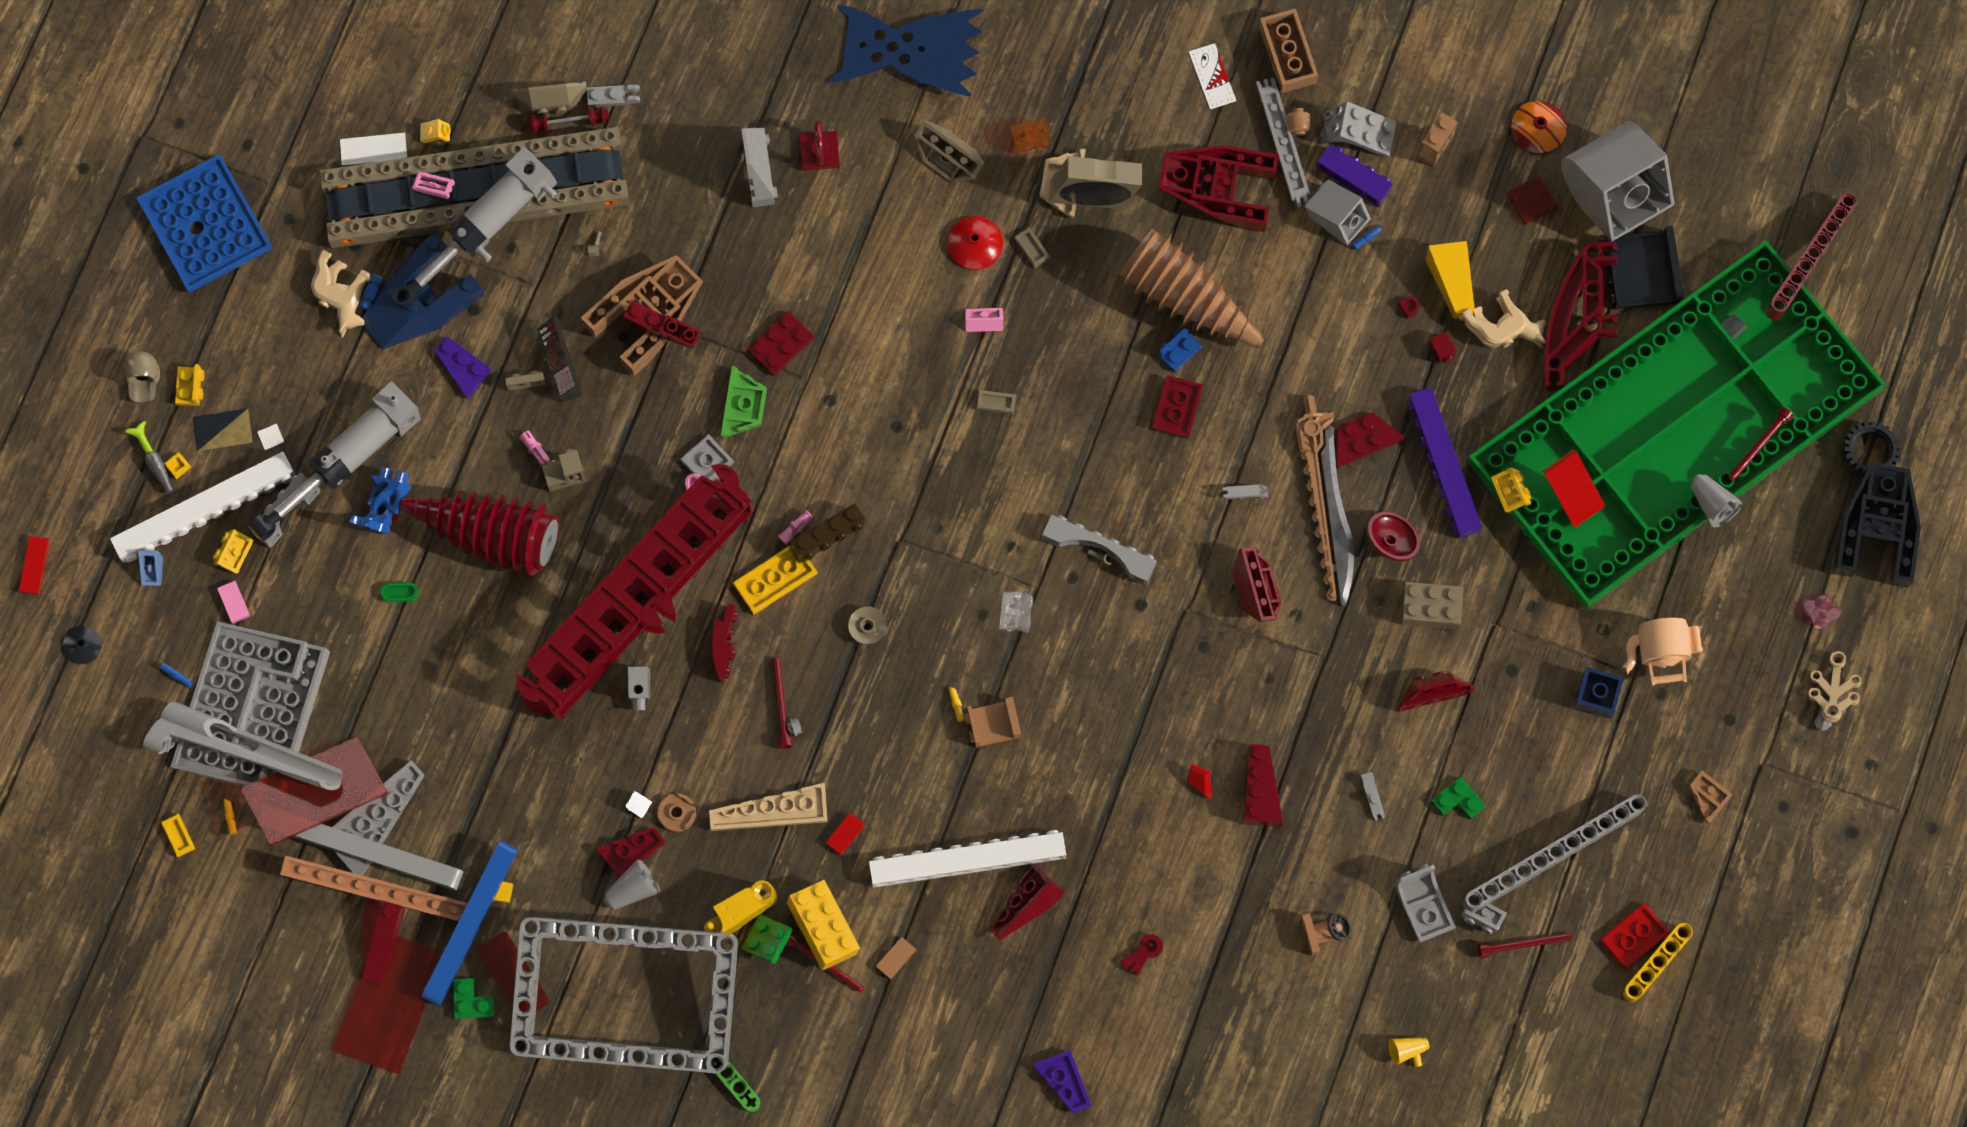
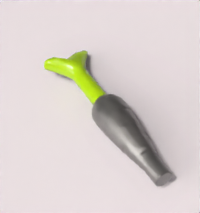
(152, 458)

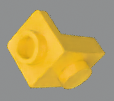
(434, 131)

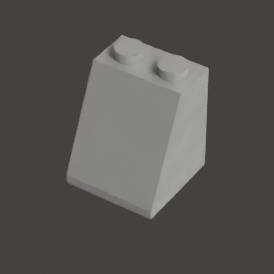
(1338, 211)

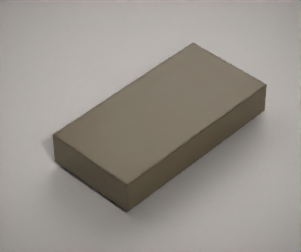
(1032, 247)
(996, 402)

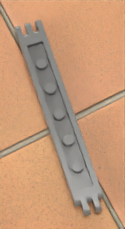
(1283, 141)

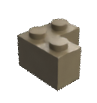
(564, 472)

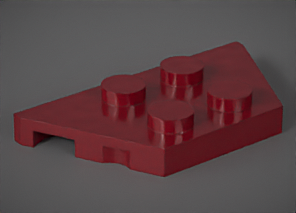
(1364, 437)

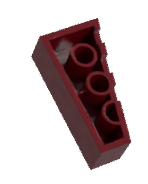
(1261, 791)

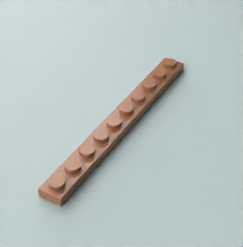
(372, 888)

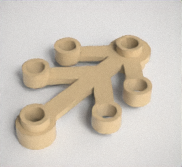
(1834, 690)

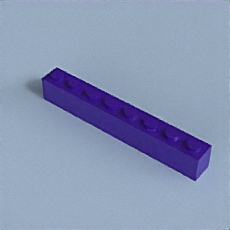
(1444, 463)

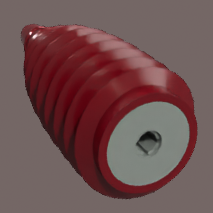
(491, 529)

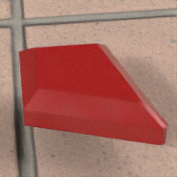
(1200, 780)

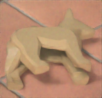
(338, 296)
(1510, 325)

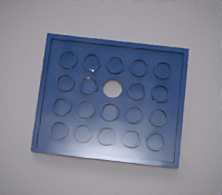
(211, 198)

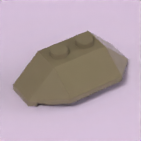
(550, 98)
(947, 153)

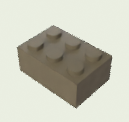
(1432, 605)

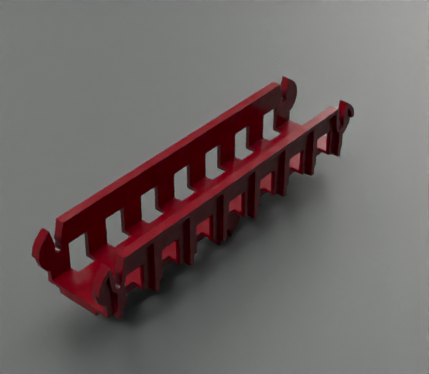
(616, 593)

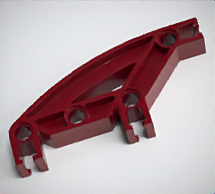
(1581, 277)

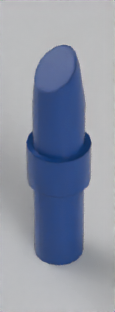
(1368, 236)
(176, 675)

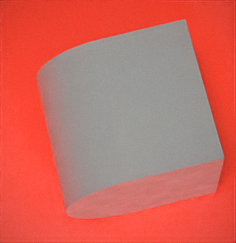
(1620, 179)

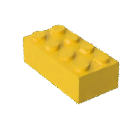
(823, 925)

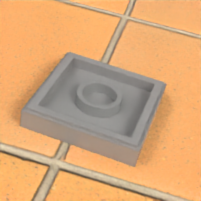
(704, 455)

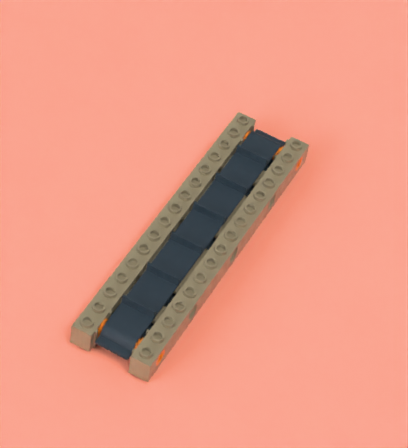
(379, 203)

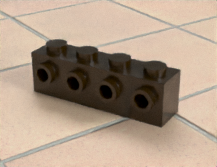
(827, 533)

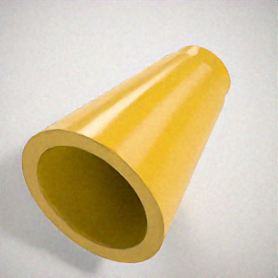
(1406, 1048)

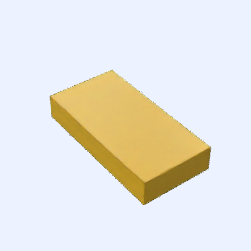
(178, 835)

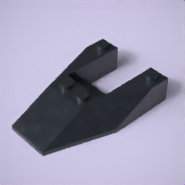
(1882, 511)

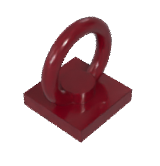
(819, 149)

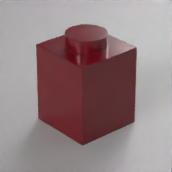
(1442, 348)

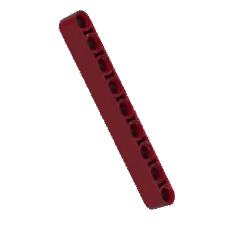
(1807, 263)

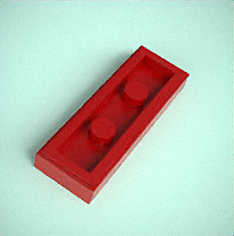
(34, 565)

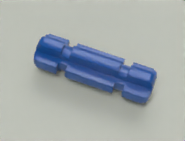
(370, 292)

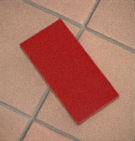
(1573, 488)

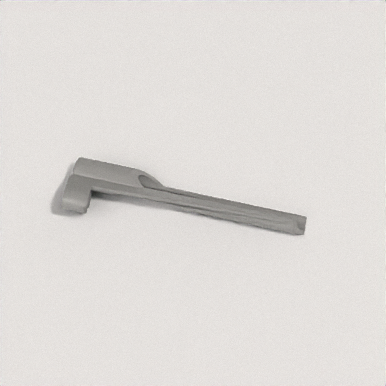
(194, 726)

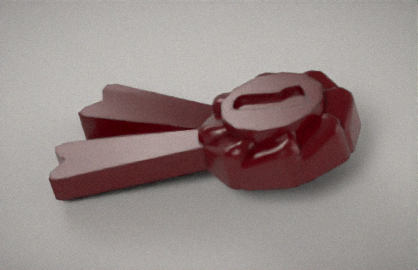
(1150, 947)

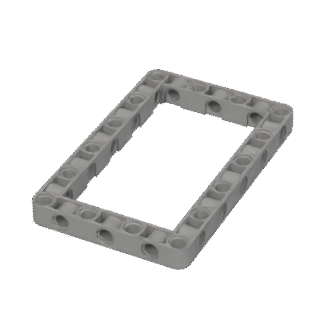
(617, 1053)

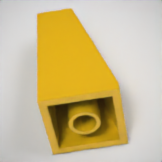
(1452, 274)

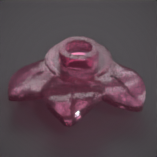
(1822, 608)

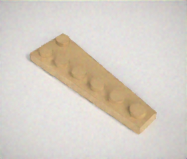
(788, 808)

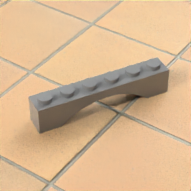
(1063, 533)

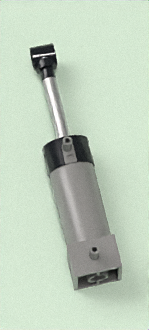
(475, 227)
(389, 415)

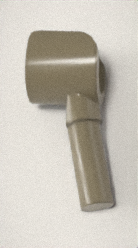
(593, 250)
(1102, 557)

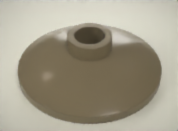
(869, 616)

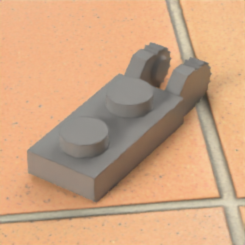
(611, 95)

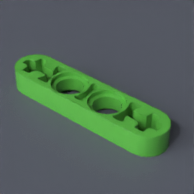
(732, 1080)

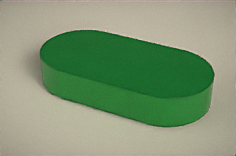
(399, 592)

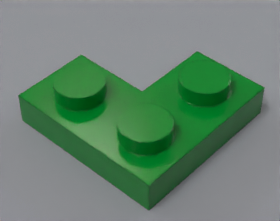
(1458, 794)
(466, 1004)

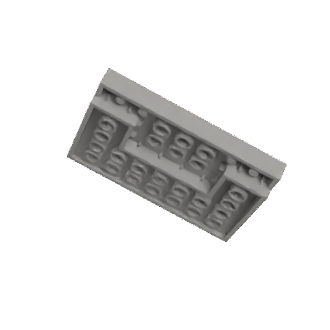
(258, 686)

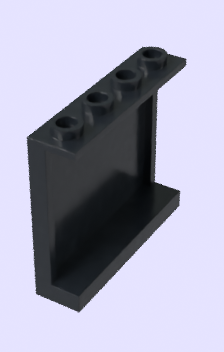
(1645, 270)

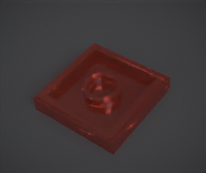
(1532, 200)

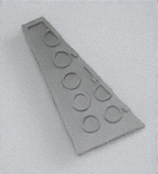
(379, 816)

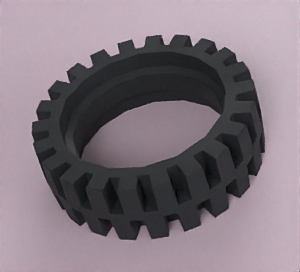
(1872, 427)

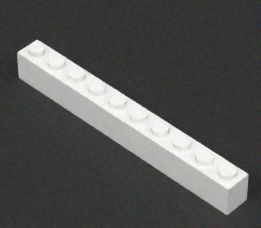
(203, 507)
(968, 859)

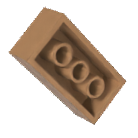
(1288, 51)

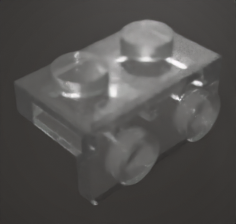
(1016, 611)

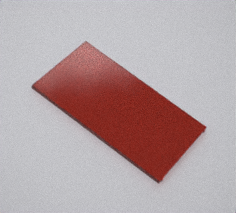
(293, 806)
(387, 1015)

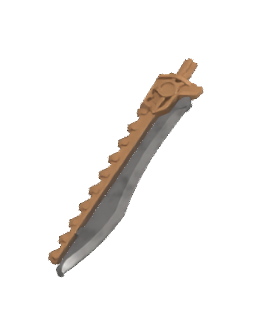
(1310, 441)

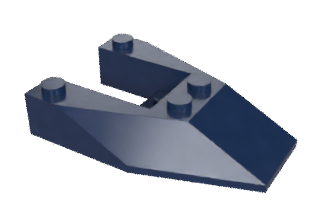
(429, 313)

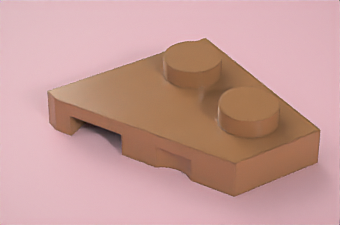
(1709, 795)

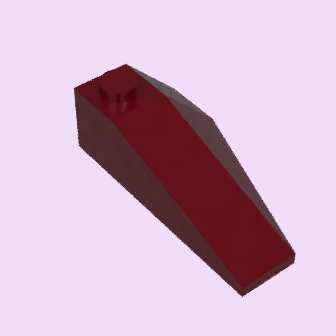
(1032, 898)

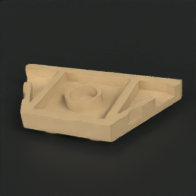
(1052, 166)

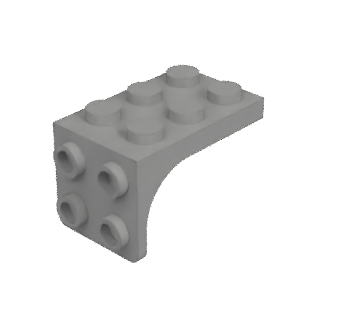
(1358, 127)
(1424, 903)

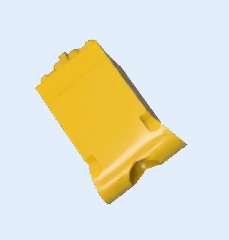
(742, 908)

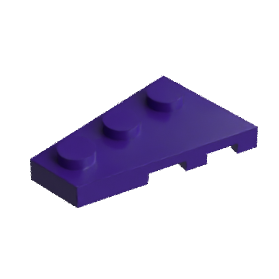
(462, 365)
(1065, 1080)

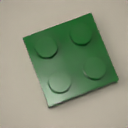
(767, 939)

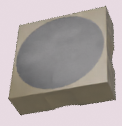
(1095, 182)

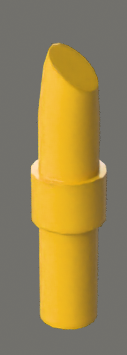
(956, 704)
(230, 817)

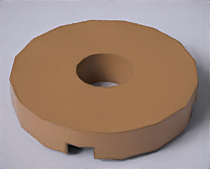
(681, 823)

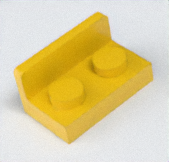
(189, 385)
(1511, 489)
(232, 551)

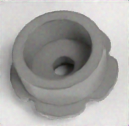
(794, 726)

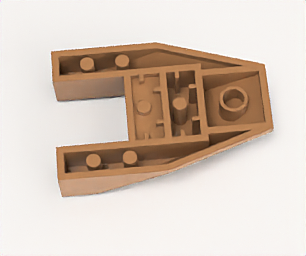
(663, 288)

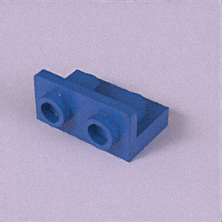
(1179, 349)

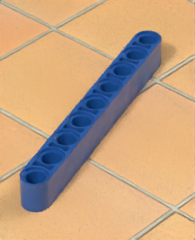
(469, 923)

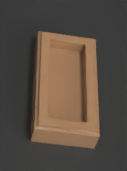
(896, 958)

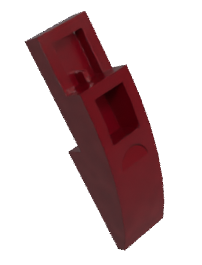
(661, 326)
(722, 649)

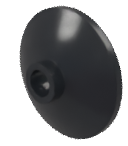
(85, 653)

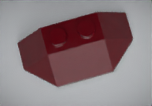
(1256, 585)
(1433, 690)

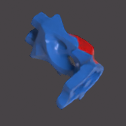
(387, 494)

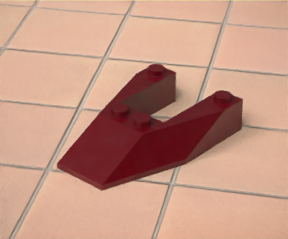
(1208, 180)

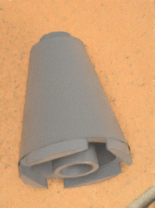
(1715, 500)
(632, 886)

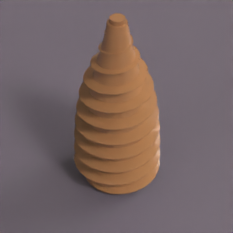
(1186, 289)

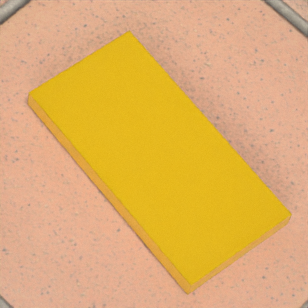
(773, 580)

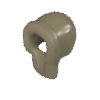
(141, 364)

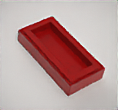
(845, 834)

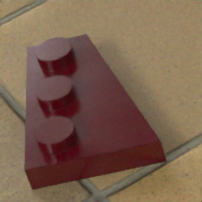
(625, 852)

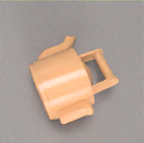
(1664, 645)

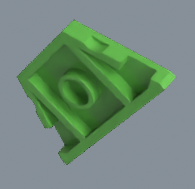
(743, 404)

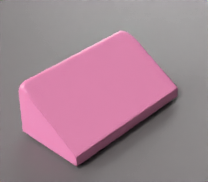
(984, 319)

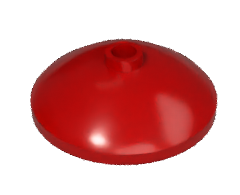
(970, 253)

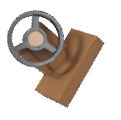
(1324, 931)

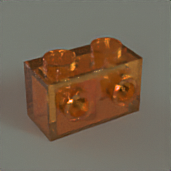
(1030, 136)

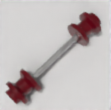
(542, 123)

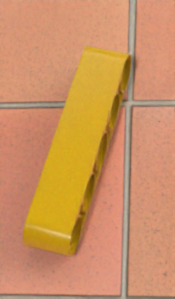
(1662, 954)

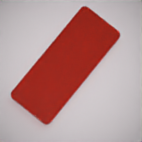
(501, 961)

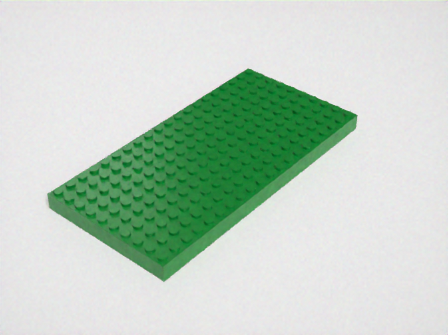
(1675, 408)

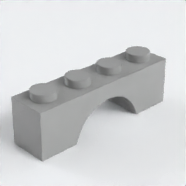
(294, 483)

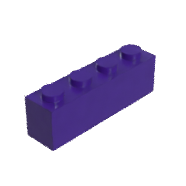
(1354, 175)

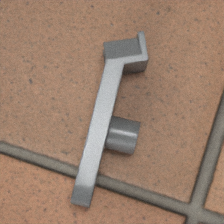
(1245, 491)
(1372, 795)

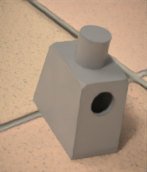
(639, 677)

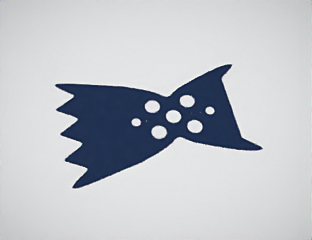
(938, 65)

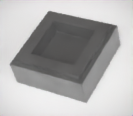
(1734, 326)

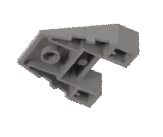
(758, 166)

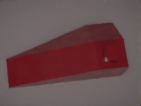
(379, 932)

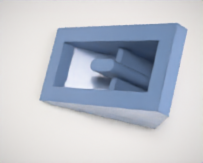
(150, 567)

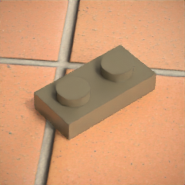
(517, 381)

